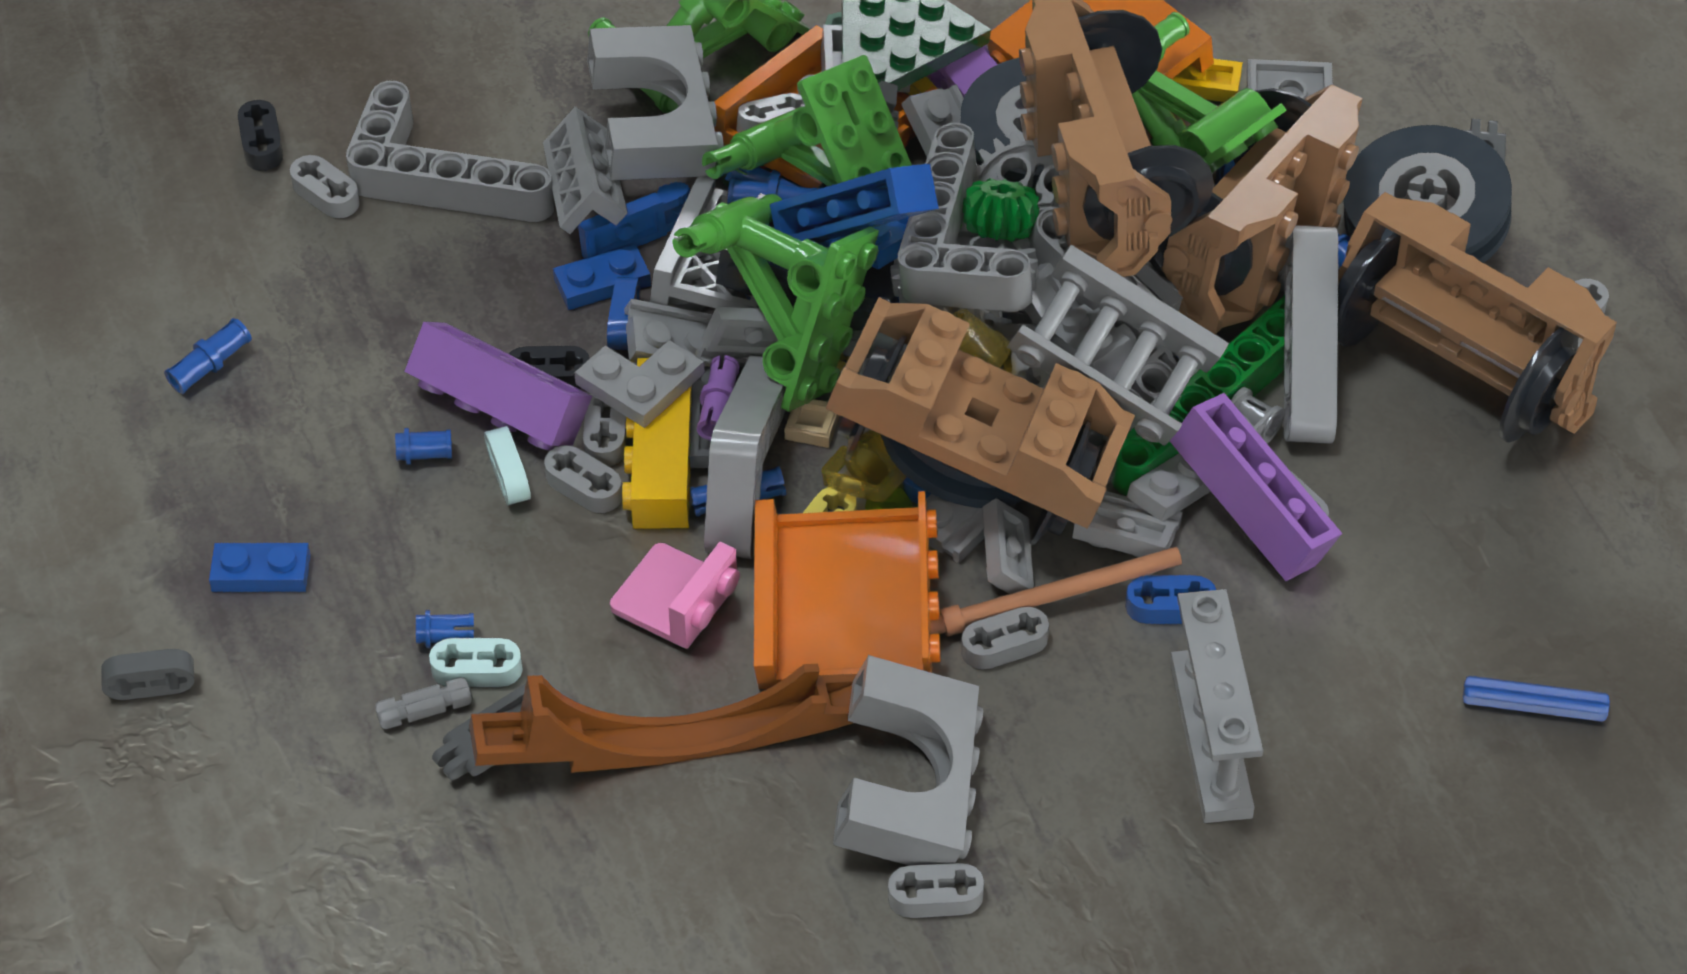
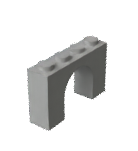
(668, 63)
(942, 721)

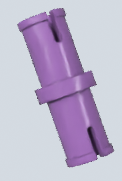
(716, 393)

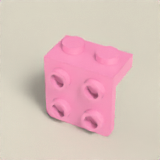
(677, 592)

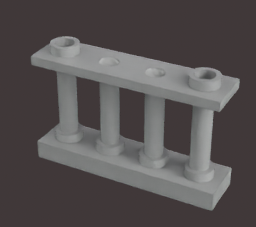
(1150, 316)
(1215, 706)

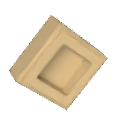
(811, 424)

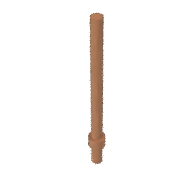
(955, 619)

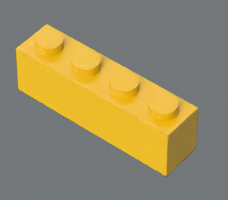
(659, 467)

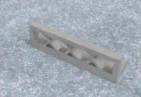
(581, 172)

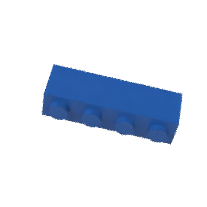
(857, 204)

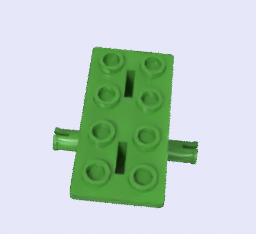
(767, 21)
(840, 112)
(1214, 131)
(821, 277)

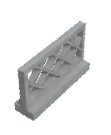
(674, 270)

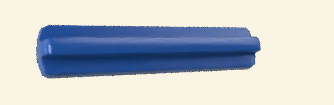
(1536, 698)

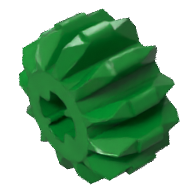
(1000, 209)

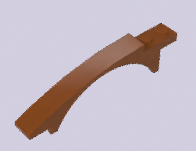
(593, 740)

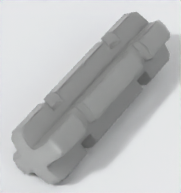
(423, 703)

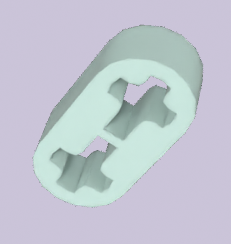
(507, 465)
(476, 661)

